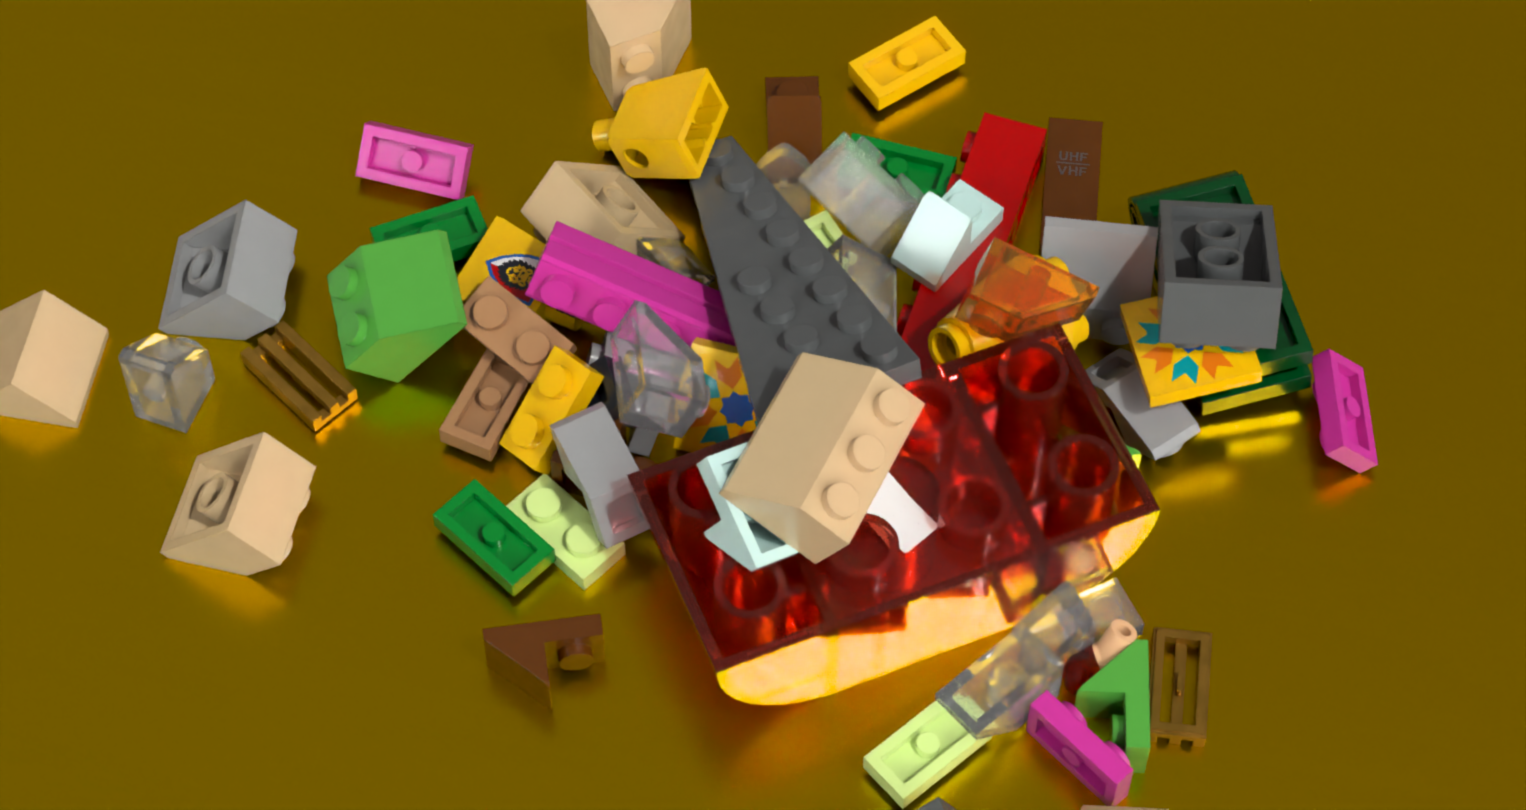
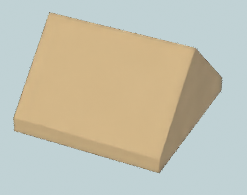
(48, 360)

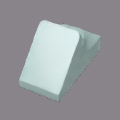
(945, 233)
(736, 531)

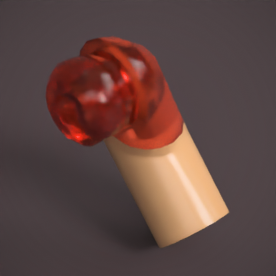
(1090, 660)

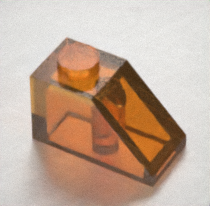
(1021, 294)

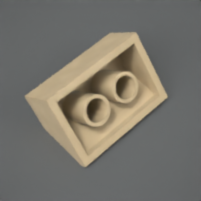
(822, 453)

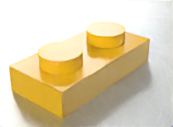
(906, 63)
(559, 391)

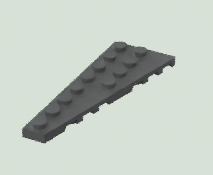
(783, 283)

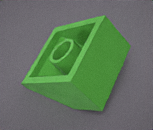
(396, 303)

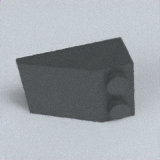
(1218, 275)

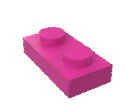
(414, 160)
(1344, 411)
(1066, 736)

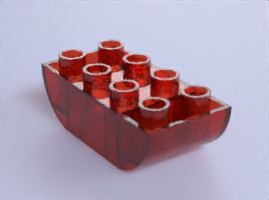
(1023, 496)

